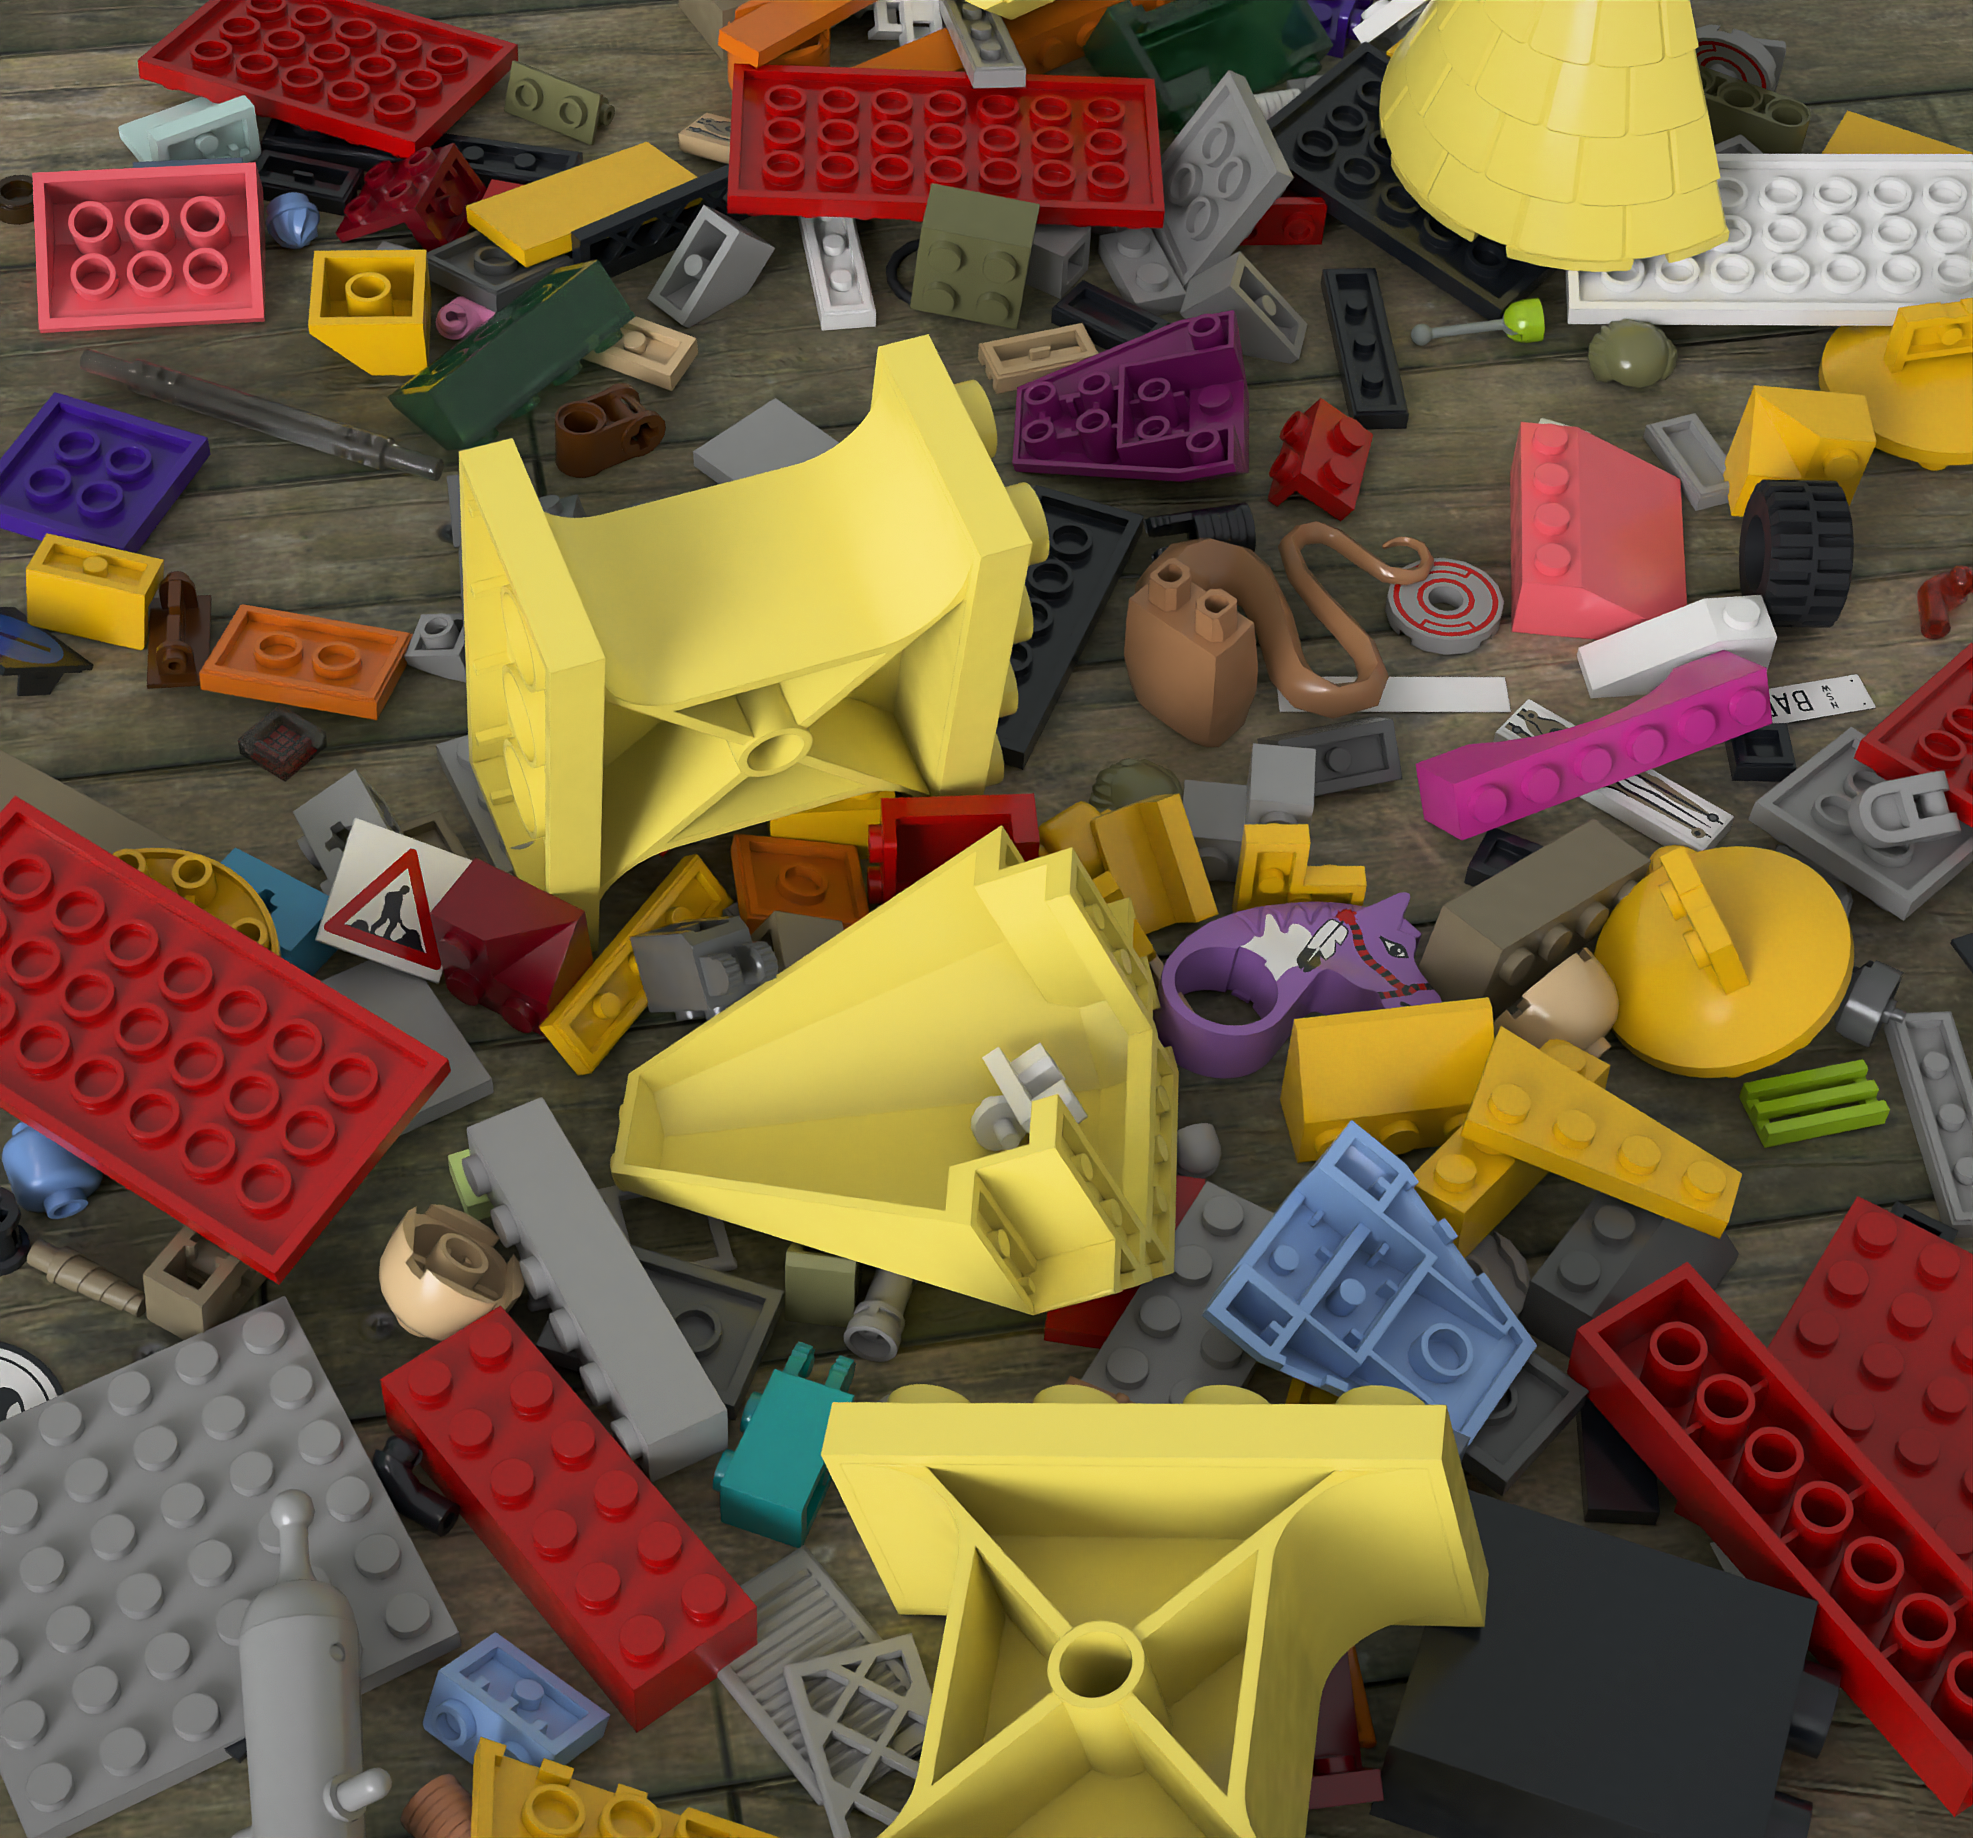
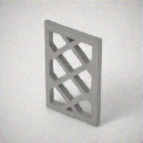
(819, 1729)

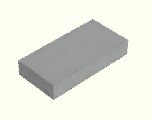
(1693, 456)

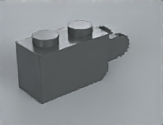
(701, 965)

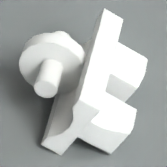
(1006, 1118)

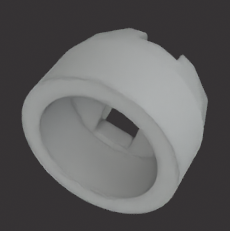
(1198, 1150)

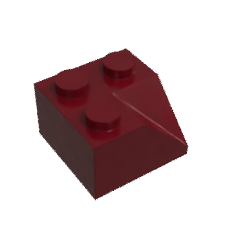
(509, 945)

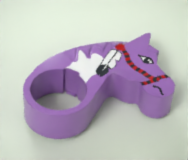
(1289, 965)

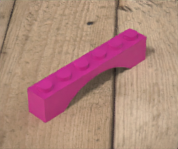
(1511, 779)

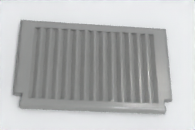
(801, 1619)

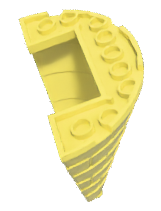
(1558, 129)

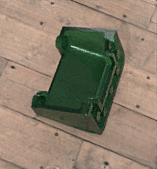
(1197, 42)

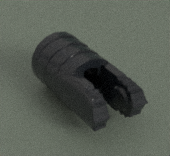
(1222, 523)

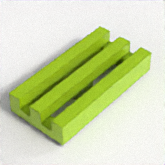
(1808, 1095)

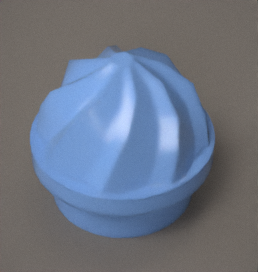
(292, 220)

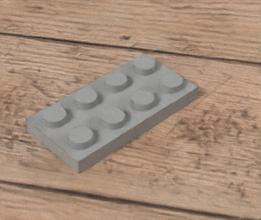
(1162, 1340)

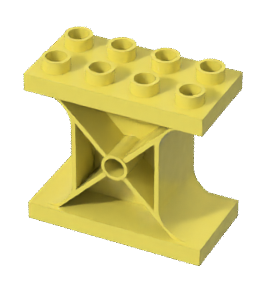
(746, 637)
(1147, 1592)

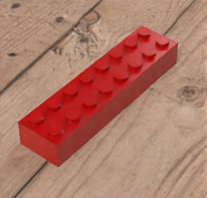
(1795, 1511)

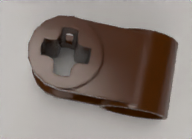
(600, 431)

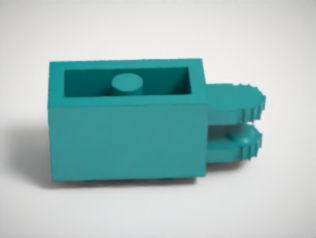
(778, 1471)

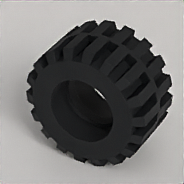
(1797, 551)

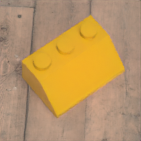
(1390, 1070)

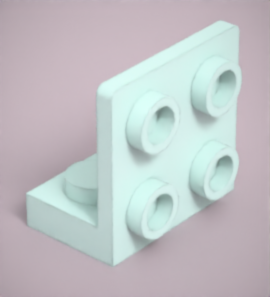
(195, 132)

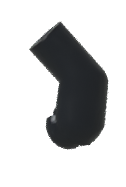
(406, 1492)

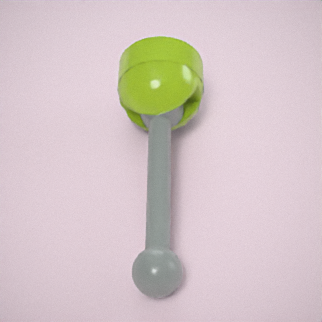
(1521, 322)

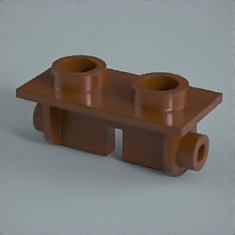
(178, 633)

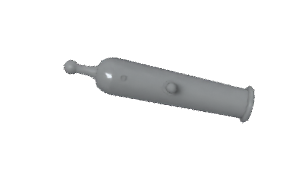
(303, 1698)

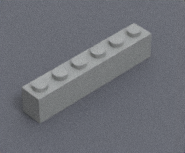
(597, 1291)

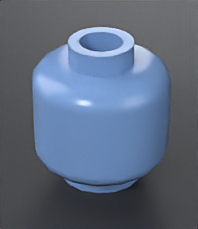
(47, 1175)

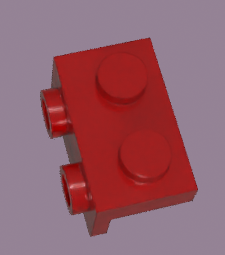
(1321, 459)

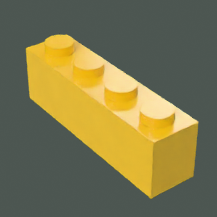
(1480, 1185)

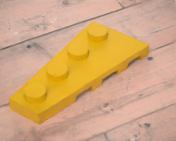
(1584, 1133)

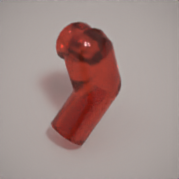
(1939, 597)

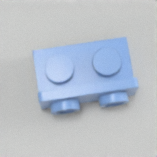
(512, 1701)

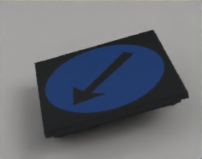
(34, 655)

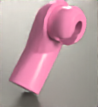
(461, 318)

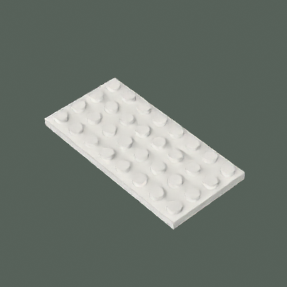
(1807, 246)

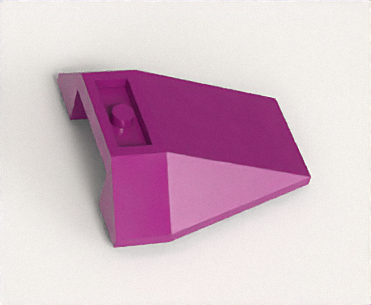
(1144, 409)

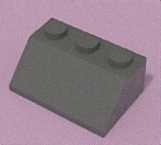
(1610, 1257)

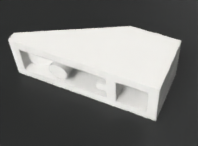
(1646, 654)

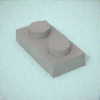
(1141, 270)

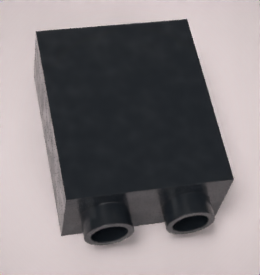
(1607, 1697)

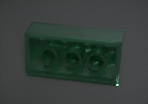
(515, 356)

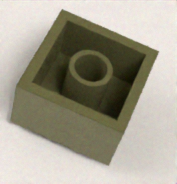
(974, 256)

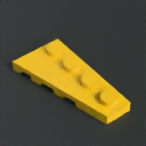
(546, 1802)

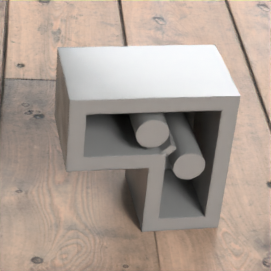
(1276, 792)

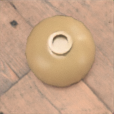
(1568, 1004)
(445, 1272)

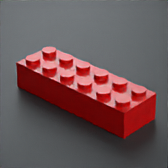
(571, 1517)

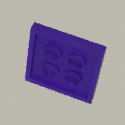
(95, 474)

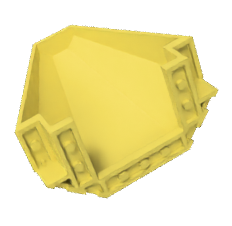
(853, 1078)

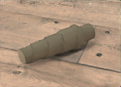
(82, 1275)

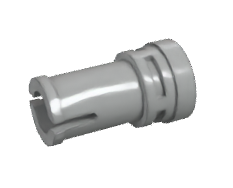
(879, 1320)

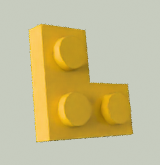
(1276, 870)

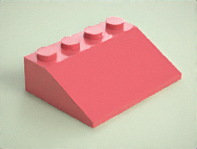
(149, 247)
(1591, 536)

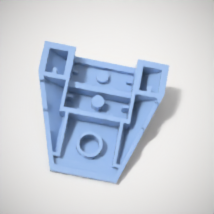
(1370, 1290)

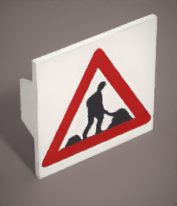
(386, 899)

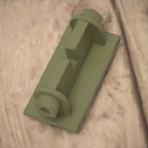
(556, 103)

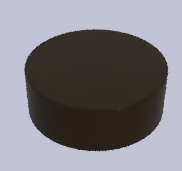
(16, 200)

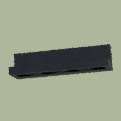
(624, 243)

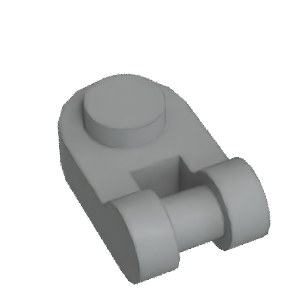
(1888, 815)

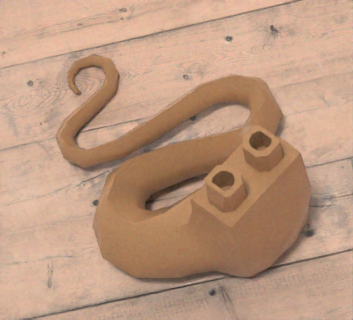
(1198, 656)

